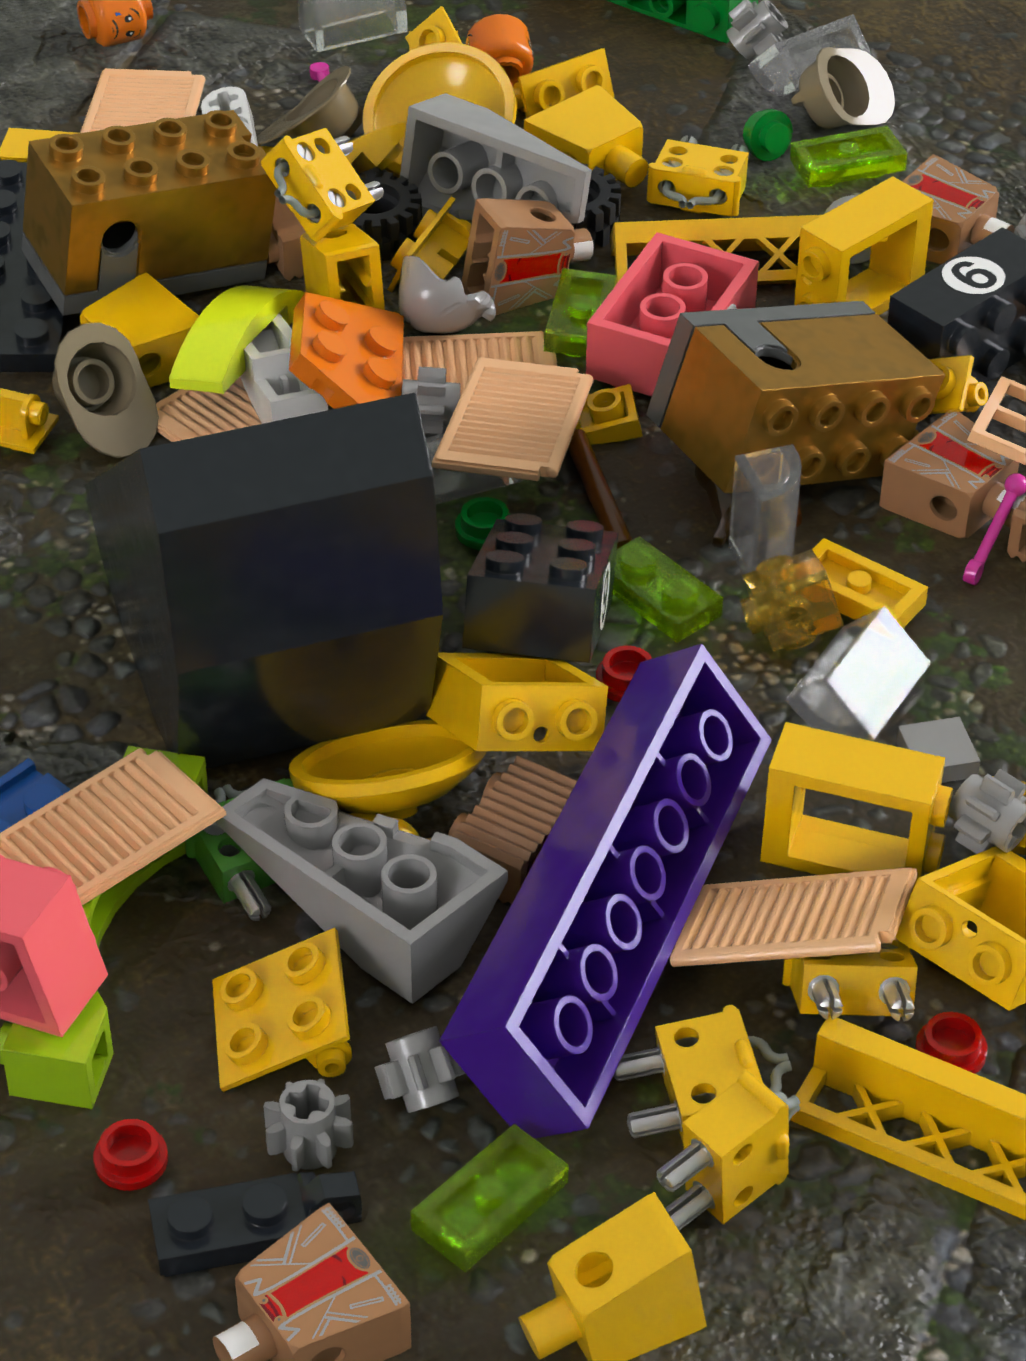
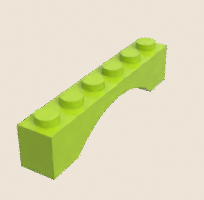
(74, 1066)

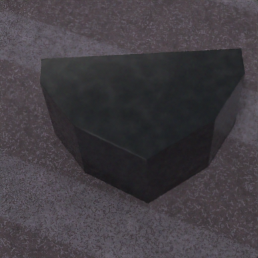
(278, 578)

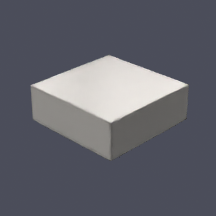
(944, 739)

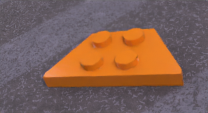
(346, 350)

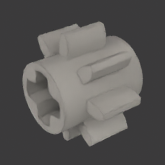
(755, 27)
(435, 398)
(989, 812)
(419, 1071)
(308, 1124)

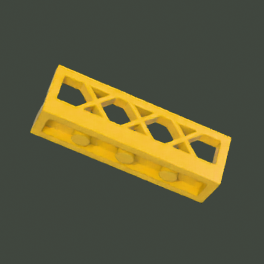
(726, 234)
(945, 1100)

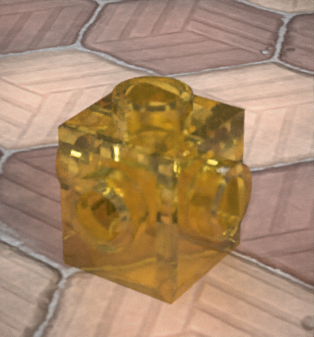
(790, 601)

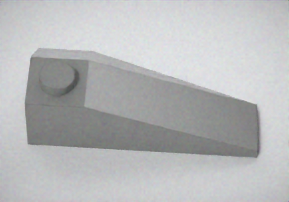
(478, 154)
(397, 899)

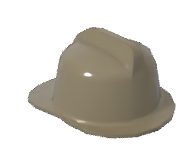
(845, 89)
(325, 106)
(105, 390)

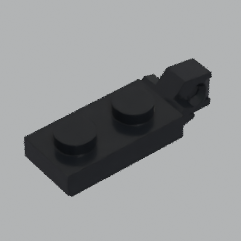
(243, 1218)

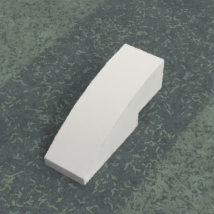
(269, 383)

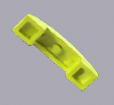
(215, 345)

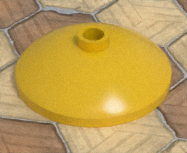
(430, 73)
(386, 768)

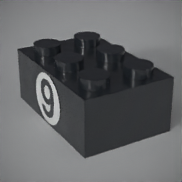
(969, 306)
(540, 588)

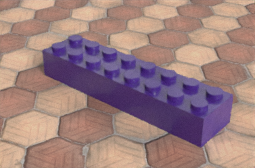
(608, 896)

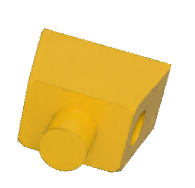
(595, 133)
(344, 266)
(149, 319)
(620, 1289)

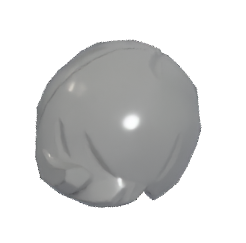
(439, 304)

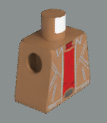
(961, 210)
(520, 251)
(947, 479)
(316, 1300)

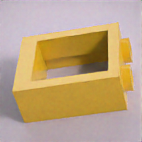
(887, 218)
(505, 697)
(860, 772)
(992, 895)

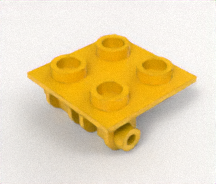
(283, 1012)

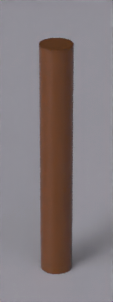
(597, 487)

